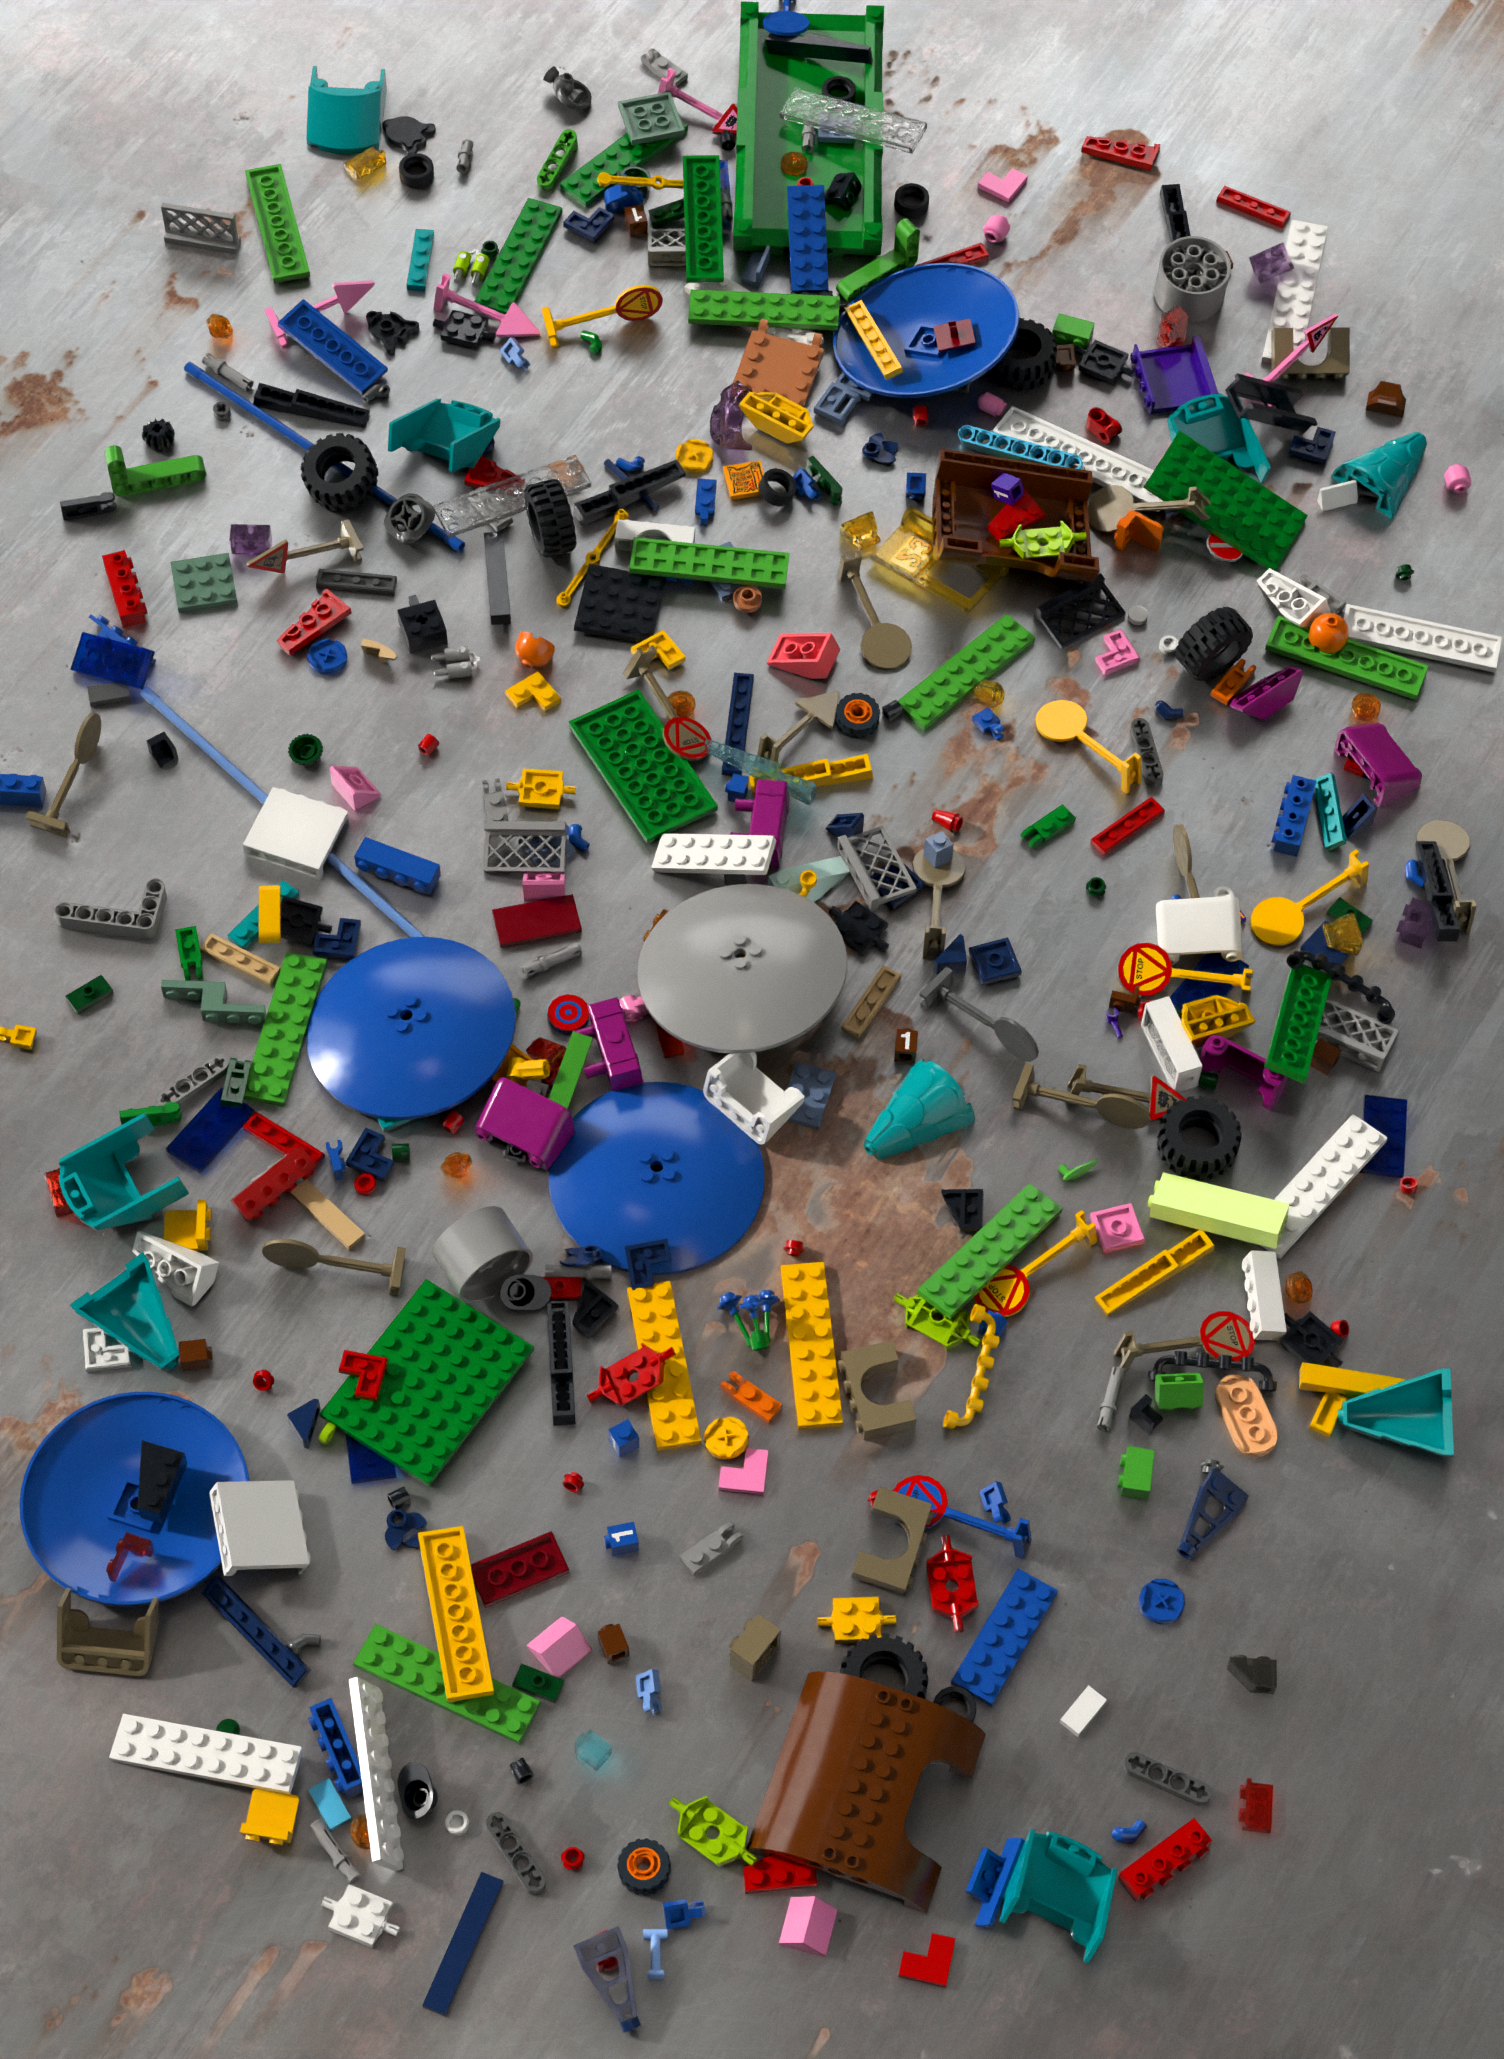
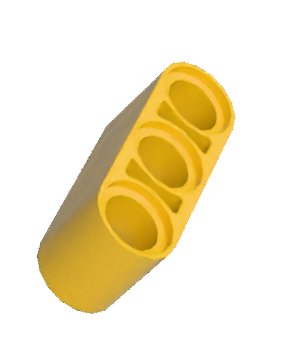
(270, 914)

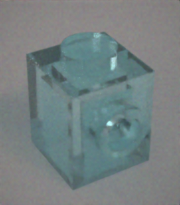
(592, 1750)

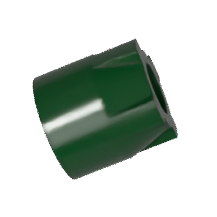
(1208, 1080)
(400, 1152)

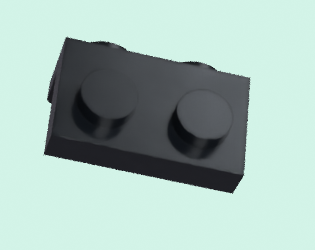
(843, 190)

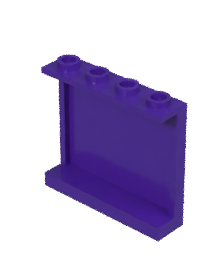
(1173, 375)

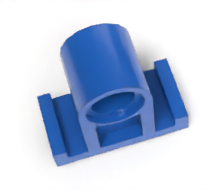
(622, 196)

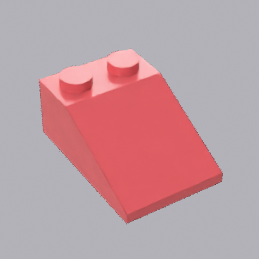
(805, 654)

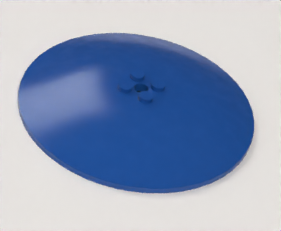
(908, 308)
(416, 1065)
(698, 1199)
(84, 1487)

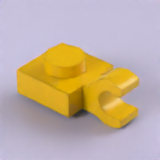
(20, 1037)

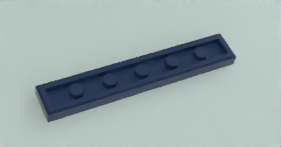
(738, 717)
(256, 1631)
(463, 1944)

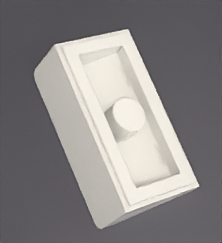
(1338, 495)

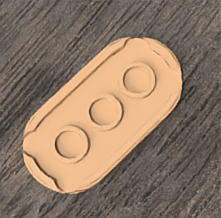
(1246, 1415)

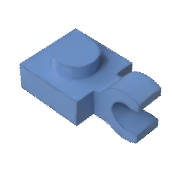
(513, 353)
(647, 1688)

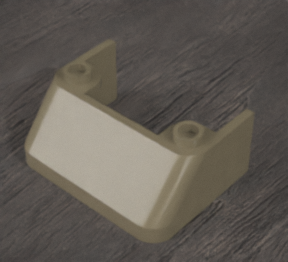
(104, 1649)

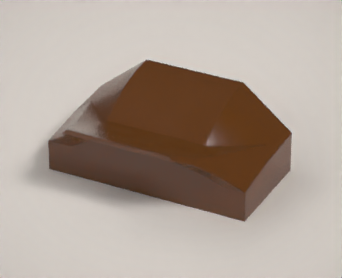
(1386, 399)

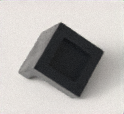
(162, 750)
(1145, 1415)

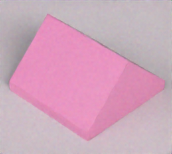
(353, 786)
(543, 885)
(560, 1647)
(808, 1925)

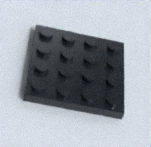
(619, 604)

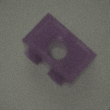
(1271, 262)
(250, 539)
(1411, 932)

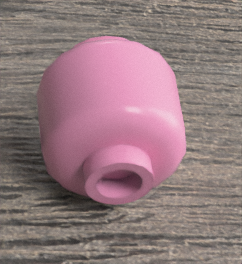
(996, 228)
(1457, 478)

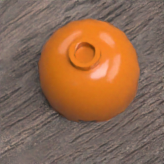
(1329, 633)
(533, 651)

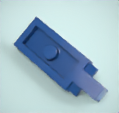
(705, 499)

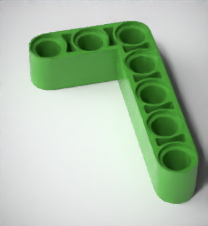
(900, 258)
(151, 476)

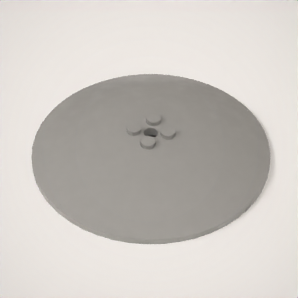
(751, 1002)

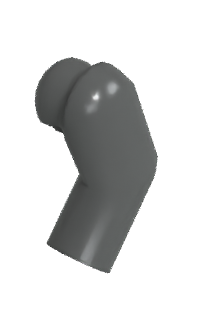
(376, 391)
(303, 1639)

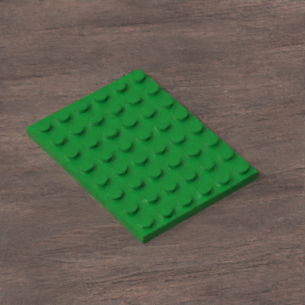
(437, 1384)

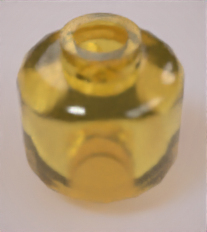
(989, 693)

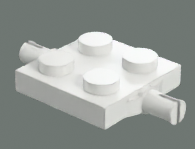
(360, 1916)

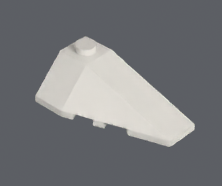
(1292, 599)
(182, 1269)

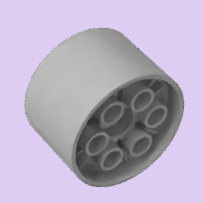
(1202, 256)
(481, 1253)

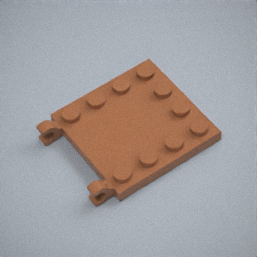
(780, 365)

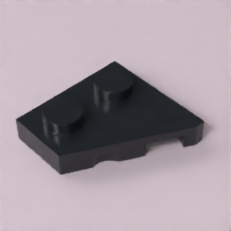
(965, 1207)
(593, 1310)

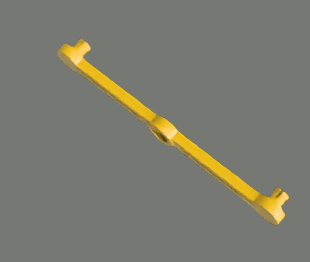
(605, 179)
(564, 599)

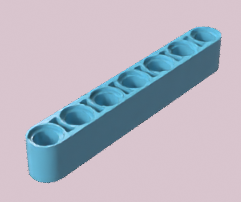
(1013, 447)

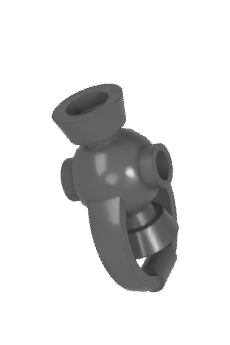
(565, 86)

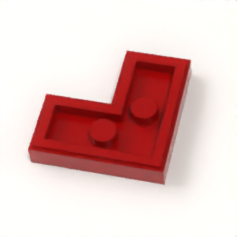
(369, 1370)
(930, 1968)

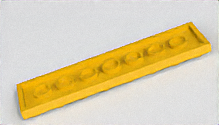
(811, 1345)
(672, 1401)
(455, 1614)

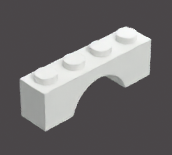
(628, 529)

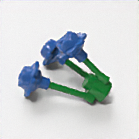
(751, 1303)

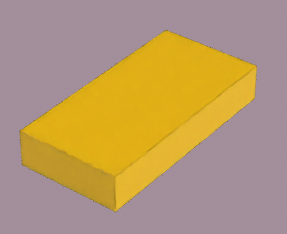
(1327, 1413)

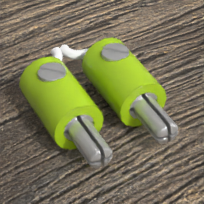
(478, 269)

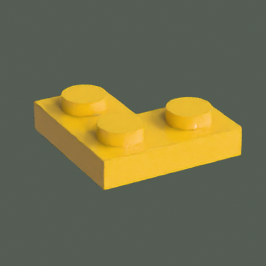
(666, 649)
(534, 688)

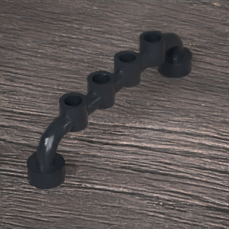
(1355, 983)
(1223, 1362)

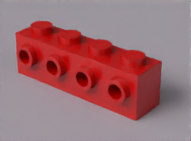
(123, 588)
(272, 1183)
(1165, 1860)

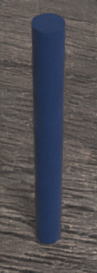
(621, 475)

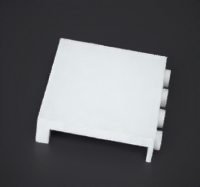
(295, 832)
(259, 1526)

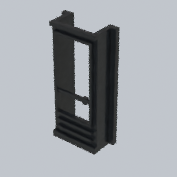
(1270, 393)

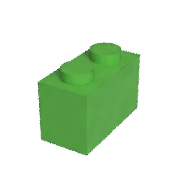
(1073, 331)
(1179, 1391)
(1137, 1472)

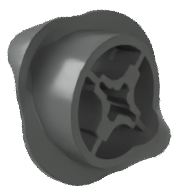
(422, 518)

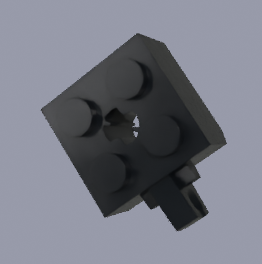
(422, 625)

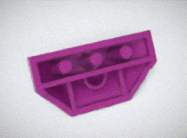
(1269, 693)

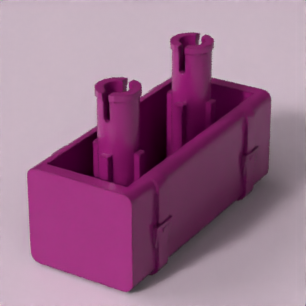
(768, 813)
(615, 1045)

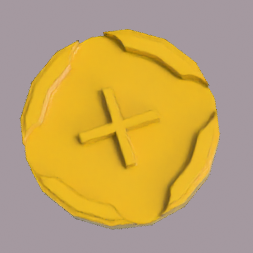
(694, 456)
(726, 1438)

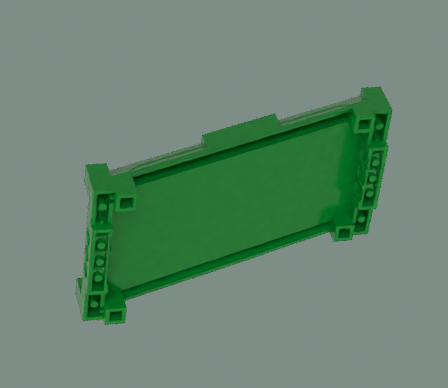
(765, 137)

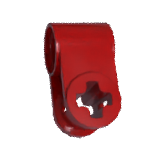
(1102, 425)

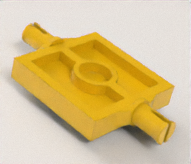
(541, 788)
(855, 1619)

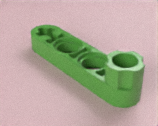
(567, 136)

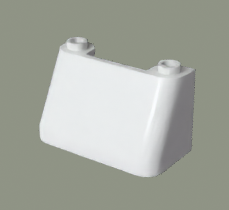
(1200, 927)
(750, 1096)

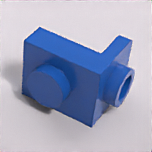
(916, 485)

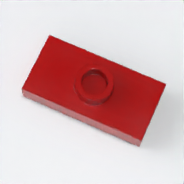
(564, 1288)

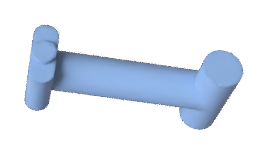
(655, 1936)

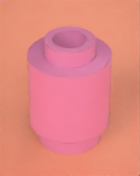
(991, 404)

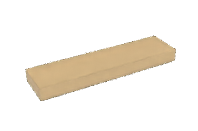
(240, 960)
(871, 1002)
(327, 1214)

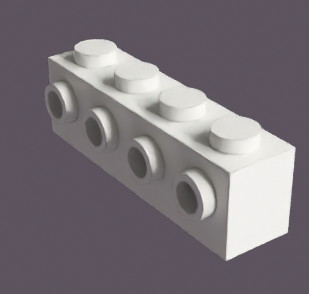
(1264, 1295)

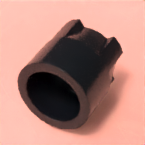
(727, 140)
(892, 710)
(398, 1498)
(521, 1771)

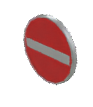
(1222, 550)

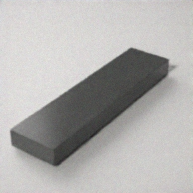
(356, 582)

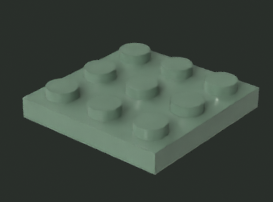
(651, 118)
(203, 582)

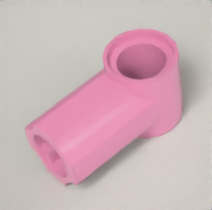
(633, 1008)

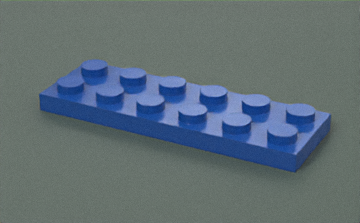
(807, 238)
(332, 347)
(1004, 1637)

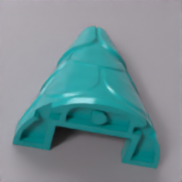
(1386, 470)
(920, 1111)
(133, 1314)
(1406, 1413)

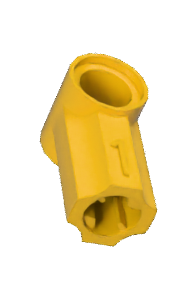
(522, 1070)

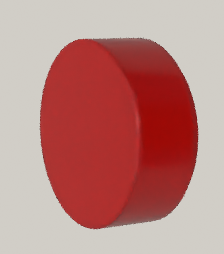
(365, 1184)

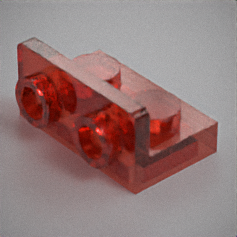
(1257, 1806)

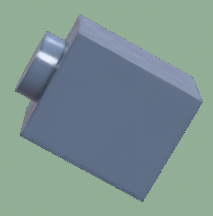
(938, 849)

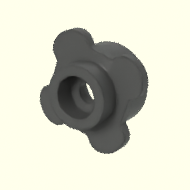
(1210, 1464)

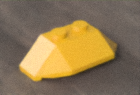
(777, 416)
(1214, 1017)

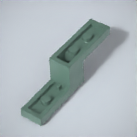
(213, 1001)

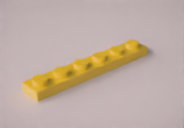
(874, 340)

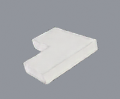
(103, 1357)

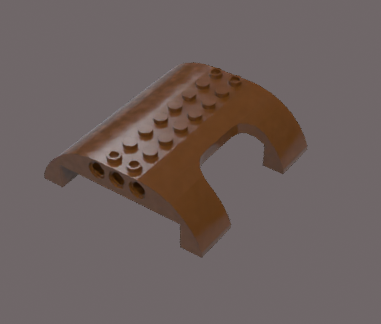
(966, 506)
(851, 1778)

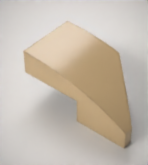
(375, 648)

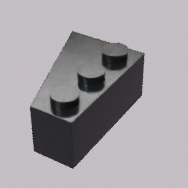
(158, 1480)

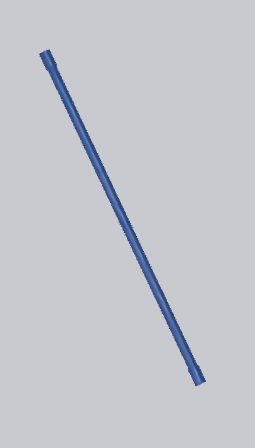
(199, 374)

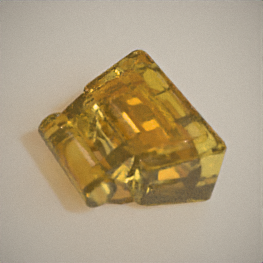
(859, 529)
(1347, 934)

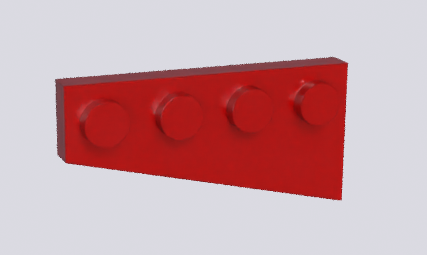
(1122, 152)
(317, 620)

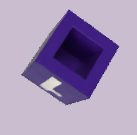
(1007, 488)

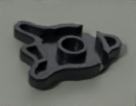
(407, 132)
(389, 328)

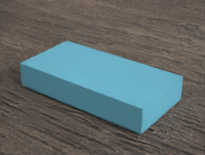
(329, 1804)

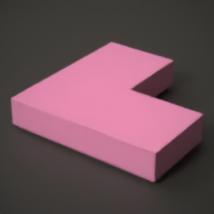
(1003, 188)
(1120, 655)
(749, 1479)

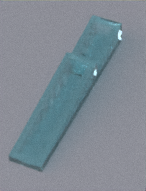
(762, 770)

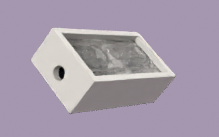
(1171, 1044)

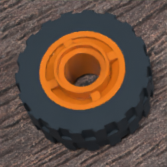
(857, 705)
(644, 1852)

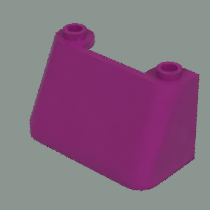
(1380, 759)
(1222, 1052)
(526, 1122)

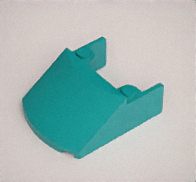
(345, 117)
(1217, 427)
(446, 431)
(100, 1185)
(1062, 1885)

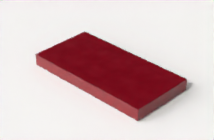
(536, 920)
(518, 1569)

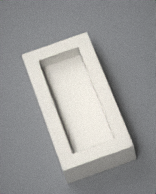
(1083, 1711)

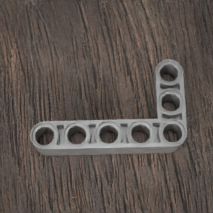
(117, 917)

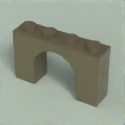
(1335, 363)
(874, 1419)
(912, 1516)

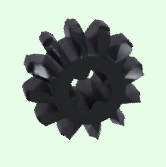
(158, 434)

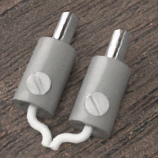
(455, 670)

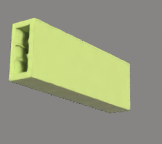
(1218, 1210)

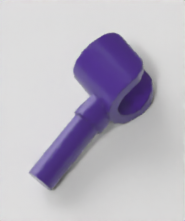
(1113, 1019)

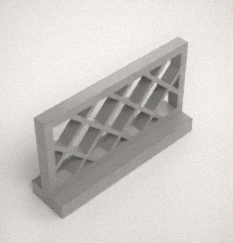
(199, 236)
(666, 254)
(525, 829)
(862, 877)
(1351, 1049)

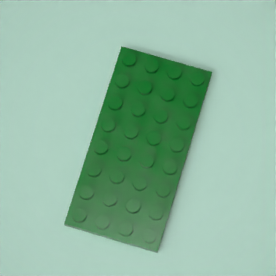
(1240, 508)
(644, 775)

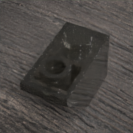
(1255, 1674)

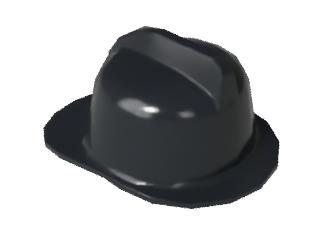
(525, 1292)
(416, 1790)

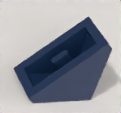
(1359, 816)
(846, 824)
(952, 957)
(304, 1421)

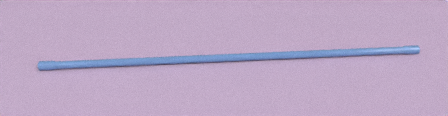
(155, 700)

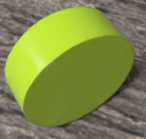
(327, 1433)

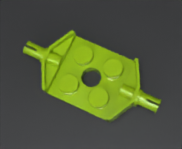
(1057, 539)
(946, 1331)
(703, 1815)

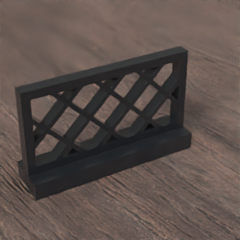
(1067, 600)

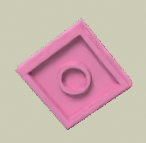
(1117, 1228)

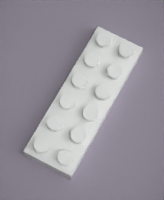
(714, 854)

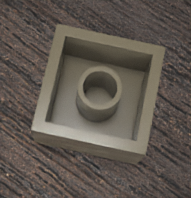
(754, 1646)

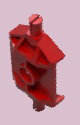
(615, 1381)
(955, 1567)

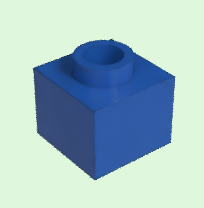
(737, 787)
(1001, 1324)

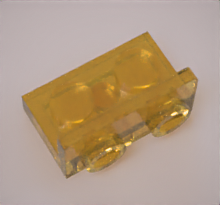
(365, 163)

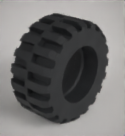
(1031, 371)
(332, 451)
(550, 518)
(1214, 643)
(1205, 1115)
(891, 1653)

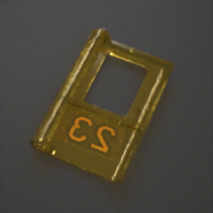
(911, 556)

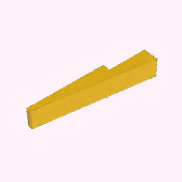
(830, 773)
(1155, 1271)
(1341, 1381)

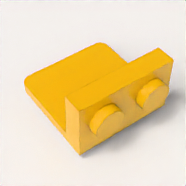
(189, 1227)
(270, 1817)

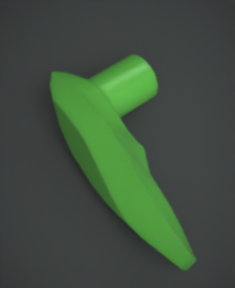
(1077, 1171)

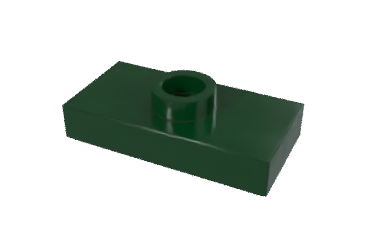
(1342, 908)
(89, 994)
(538, 1683)

